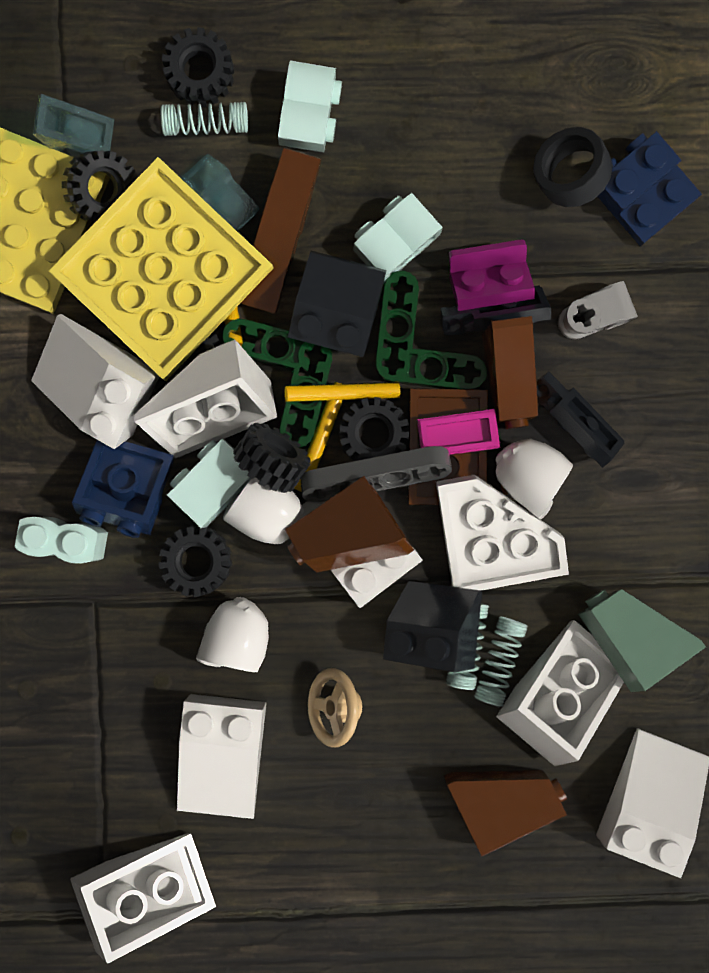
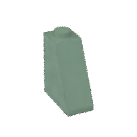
(637, 638)

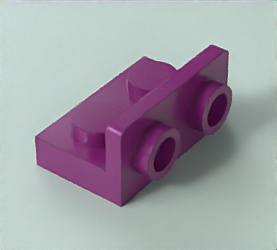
(490, 275)

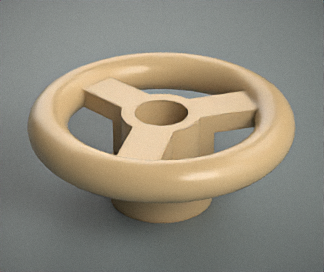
(340, 708)

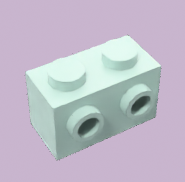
(210, 484)

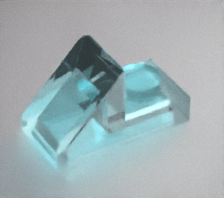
(69, 126)
(218, 189)

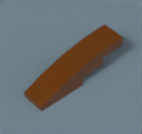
(283, 224)

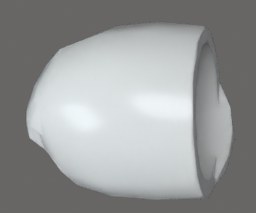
(532, 474)
(264, 512)
(235, 636)

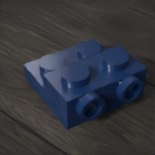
(647, 188)
(123, 487)

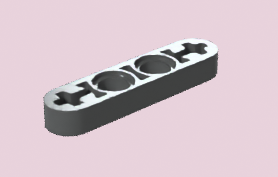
(382, 472)

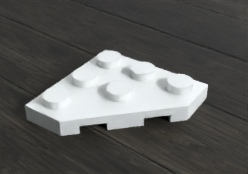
(495, 539)

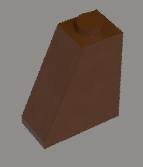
(511, 370)
(347, 531)
(505, 804)

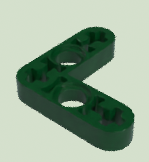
(412, 357)
(292, 360)

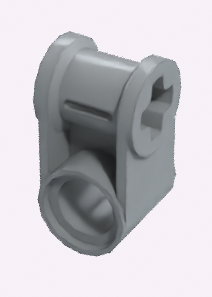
(601, 311)

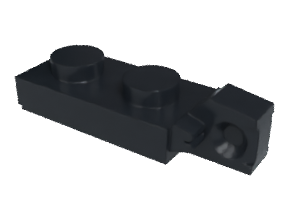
(478, 319)
(579, 419)

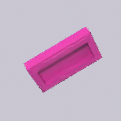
(460, 432)

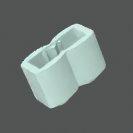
(307, 106)
(397, 236)
(55, 537)

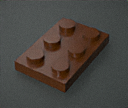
(444, 402)

